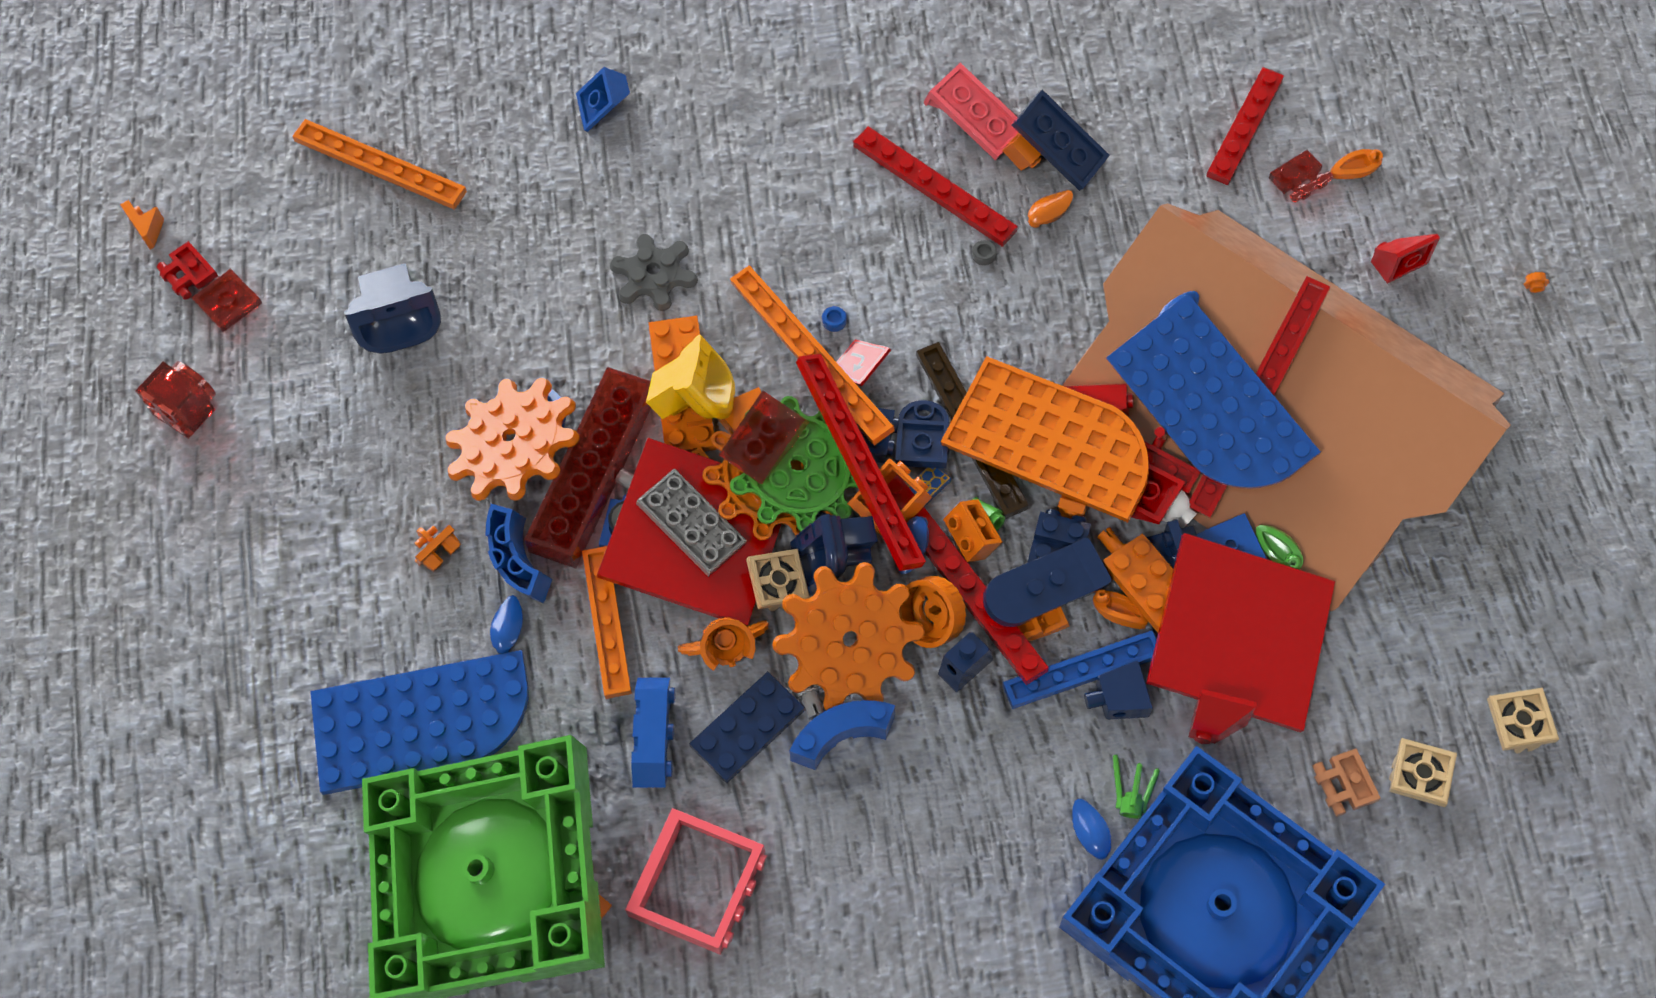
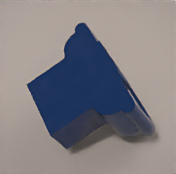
(392, 311)
(834, 544)

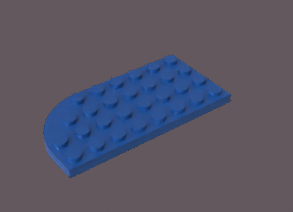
(1211, 400)
(417, 719)

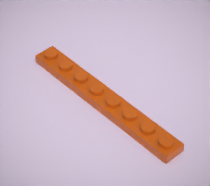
(380, 164)

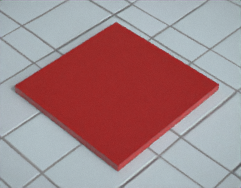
(651, 563)
(1242, 630)

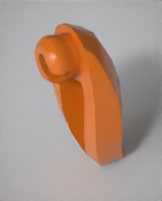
(1357, 164)
(1049, 208)
(1119, 609)

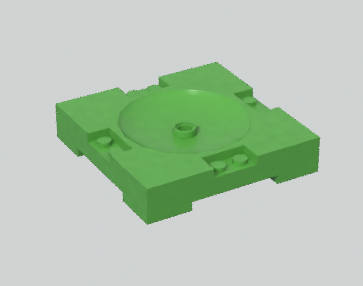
(528, 909)

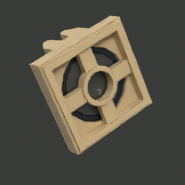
(775, 577)
(1521, 718)
(1422, 775)

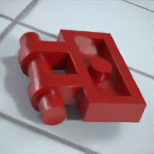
(192, 264)

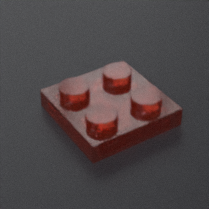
(226, 300)

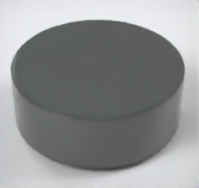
(984, 252)

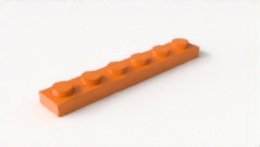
(606, 627)

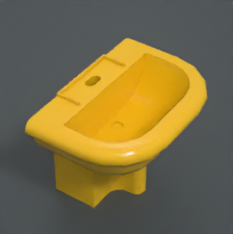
(693, 380)

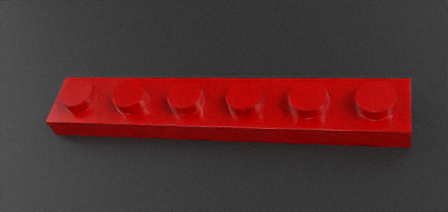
(1245, 126)

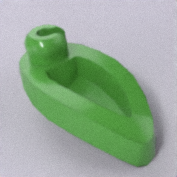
(1279, 546)

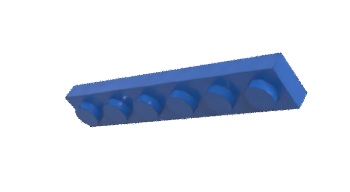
(1081, 669)

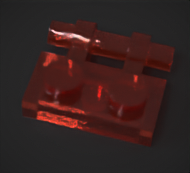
(1296, 171)

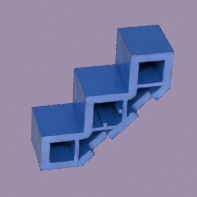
(652, 733)

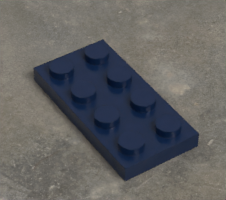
(1060, 140)
(747, 727)

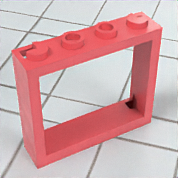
(655, 863)

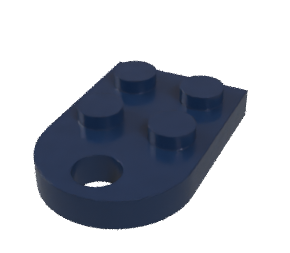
(921, 435)

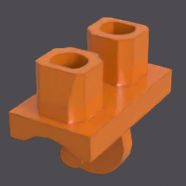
(427, 555)

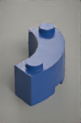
(508, 555)
(839, 723)

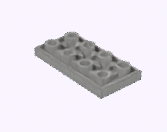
(691, 522)

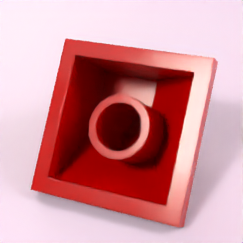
(1403, 255)
(1219, 716)

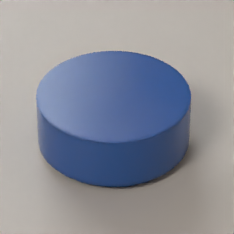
(834, 319)

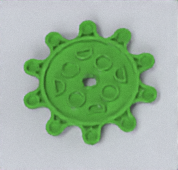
(808, 490)

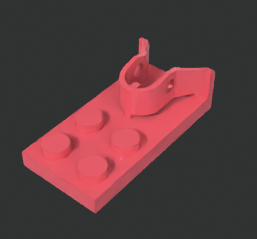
(974, 110)

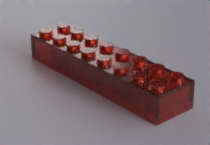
(590, 469)

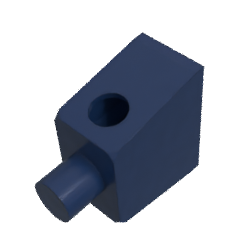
(967, 659)
(1121, 693)

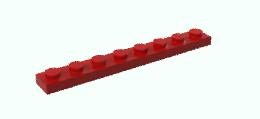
(935, 186)

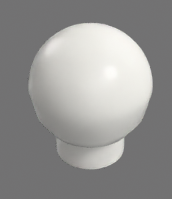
(1180, 510)

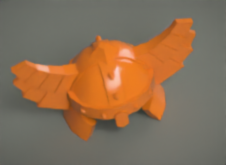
(725, 642)

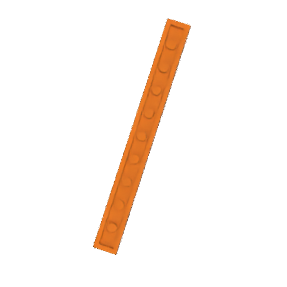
(802, 343)

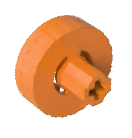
(943, 608)

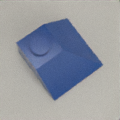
(601, 96)

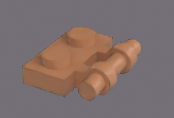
(1353, 778)

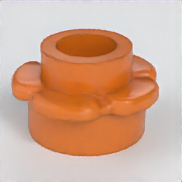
(1536, 282)

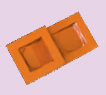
(1044, 625)

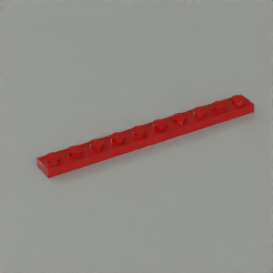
(1272, 371)
(861, 463)
(956, 570)

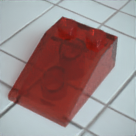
(763, 437)

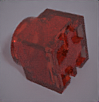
(178, 397)

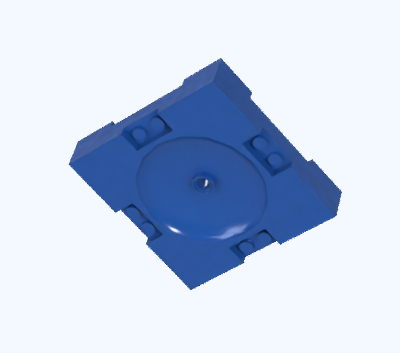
(1210, 842)

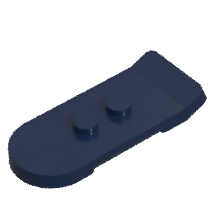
(1045, 584)

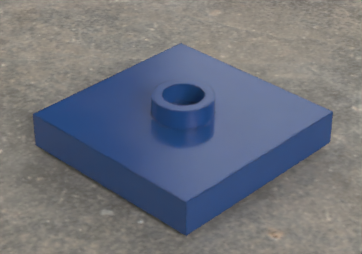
(1235, 534)

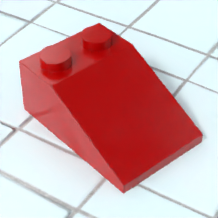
(1158, 496)

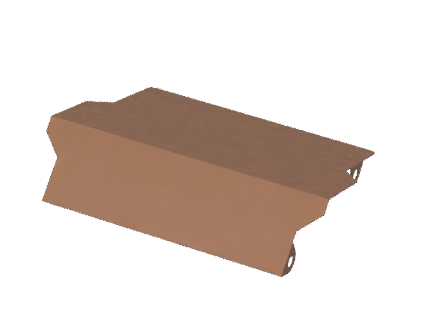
(1382, 406)

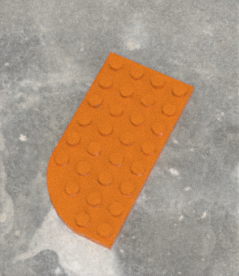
(1051, 438)

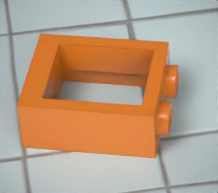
(889, 471)

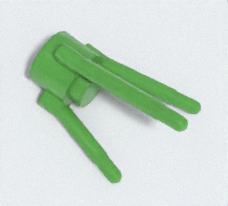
(1132, 805)

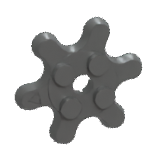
(657, 285)

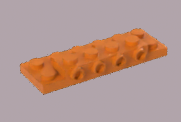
(668, 340)

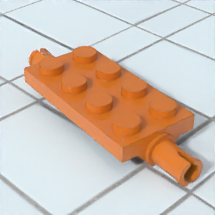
(1139, 573)

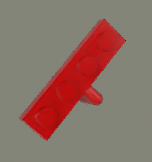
(1170, 463)

